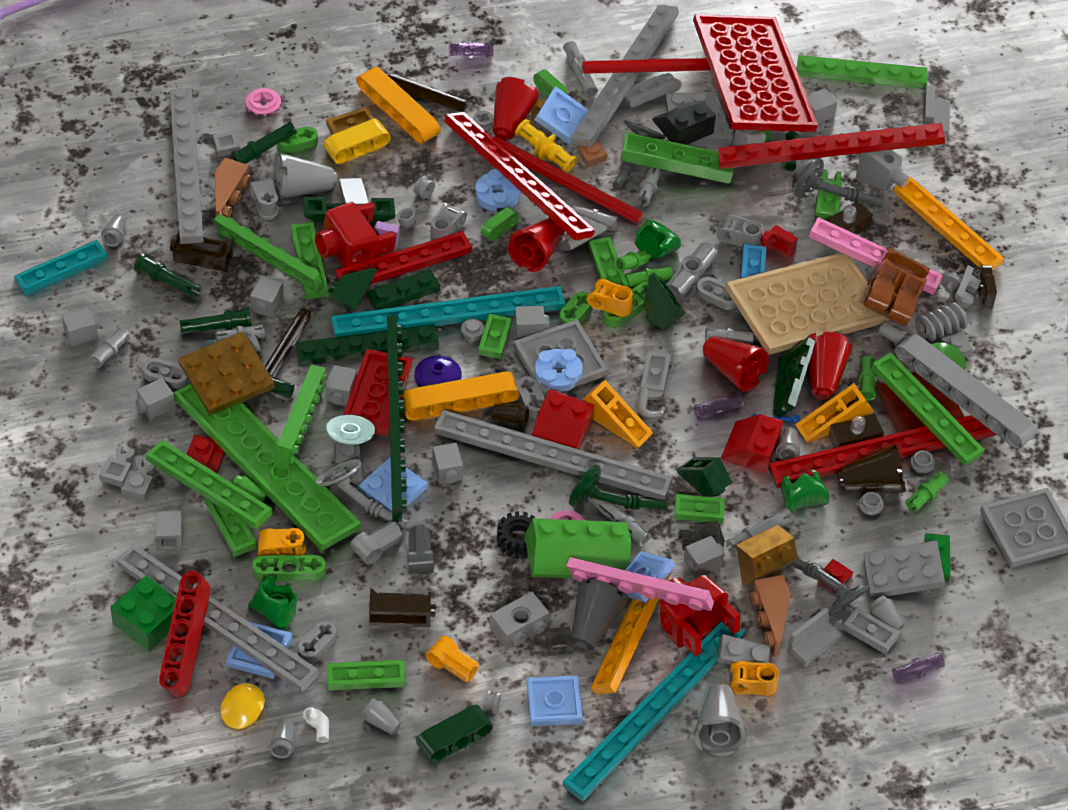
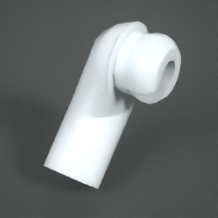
(319, 722)

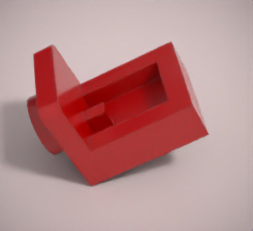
(780, 240)

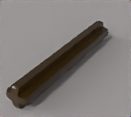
(430, 94)
(287, 341)

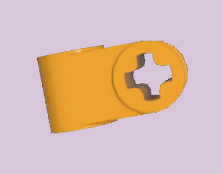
(612, 298)
(281, 542)
(753, 678)

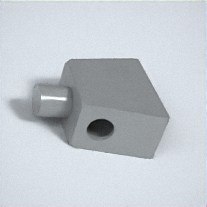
(881, 169)

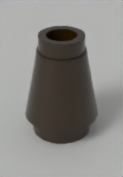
(512, 414)

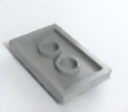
(904, 569)

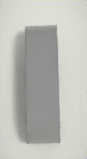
(527, 398)
(314, 639)

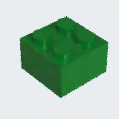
(144, 613)

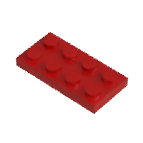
(371, 390)

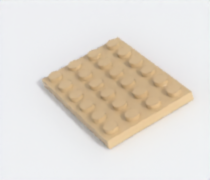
(804, 300)

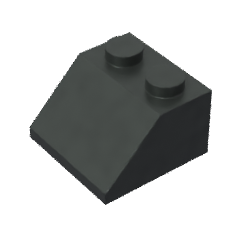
(687, 122)

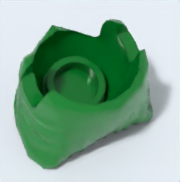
(656, 239)
(804, 492)
(275, 602)

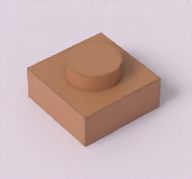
(592, 155)

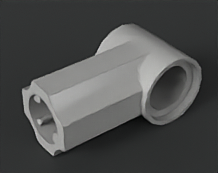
(371, 546)

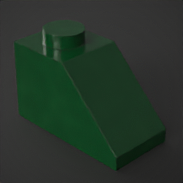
(350, 289)
(661, 304)
(706, 475)

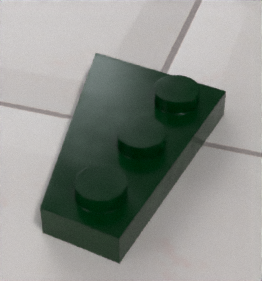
(790, 376)

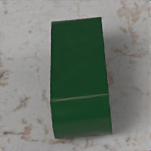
(454, 733)

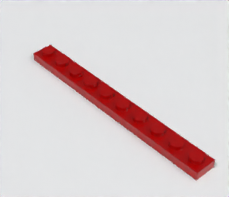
(831, 145)
(519, 176)
(830, 461)

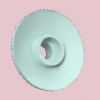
(350, 429)

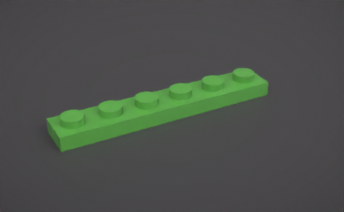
(862, 71)
(274, 256)
(928, 409)
(209, 484)

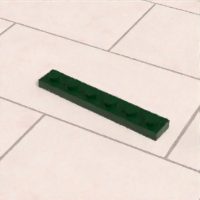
(355, 345)

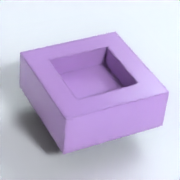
(382, 228)

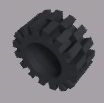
(509, 525)

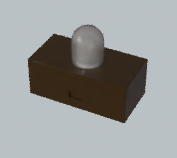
(853, 218)
(855, 430)

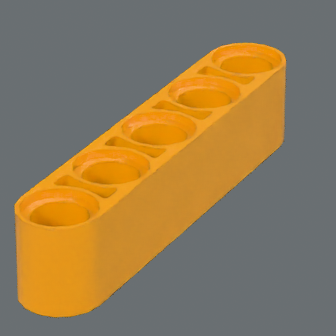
(398, 105)
(460, 395)

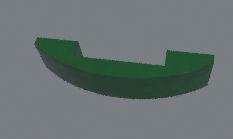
(316, 208)

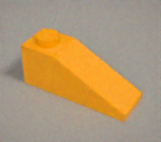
(838, 409)
(617, 415)

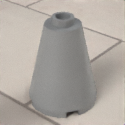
(301, 177)
(720, 723)

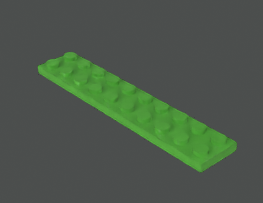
(254, 451)

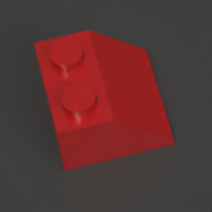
(564, 419)
(753, 442)

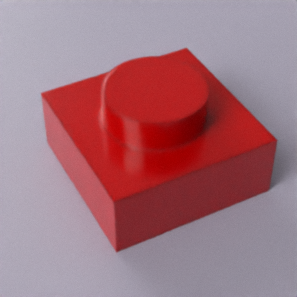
(838, 571)

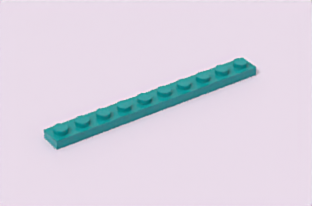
(448, 311)
(646, 716)

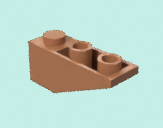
(230, 182)
(772, 601)

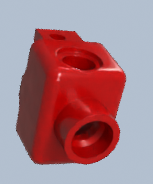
(350, 236)
(690, 627)

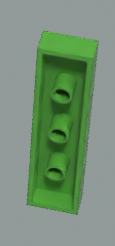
(674, 157)
(300, 417)

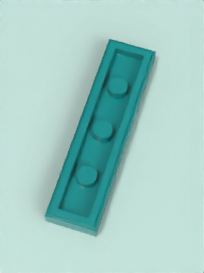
(61, 267)

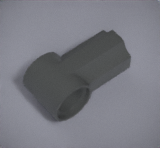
(420, 553)

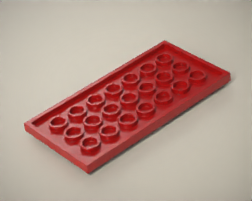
(754, 73)

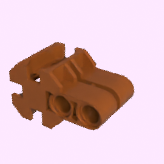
(895, 286)

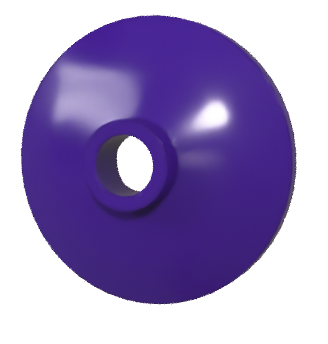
(437, 370)

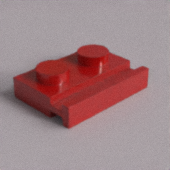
(206, 452)

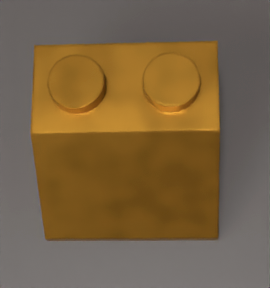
(765, 554)

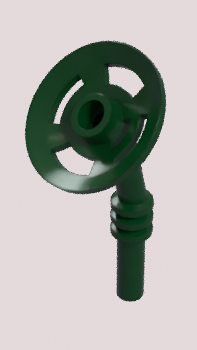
(590, 489)

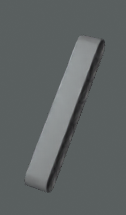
(966, 391)

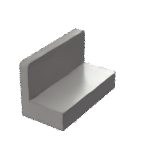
(936, 109)
(813, 638)

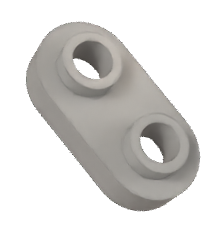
(717, 294)
(169, 371)

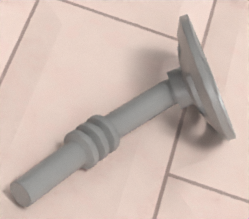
(340, 477)

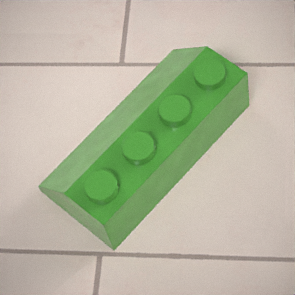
(556, 540)

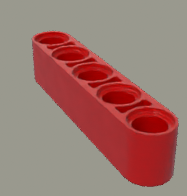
(189, 644)

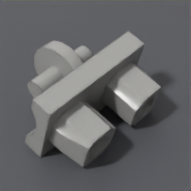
(959, 284)

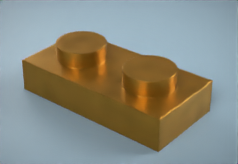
(348, 120)

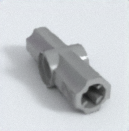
(692, 269)

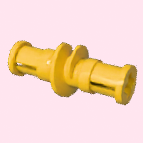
(545, 146)

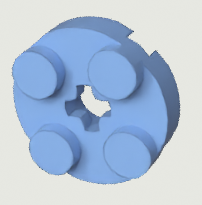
(495, 181)
(558, 358)

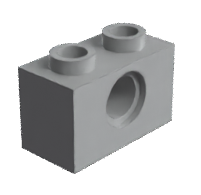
(525, 609)

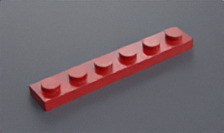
(413, 257)

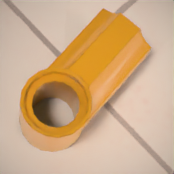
(447, 655)

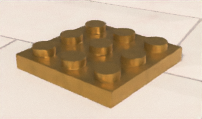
(226, 373)

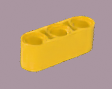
(357, 141)

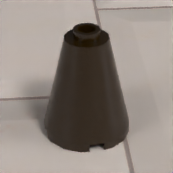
(874, 472)

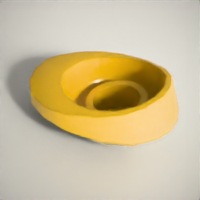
(242, 706)

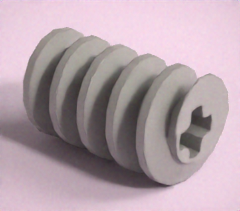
(941, 321)

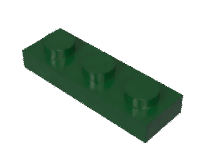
(403, 290)

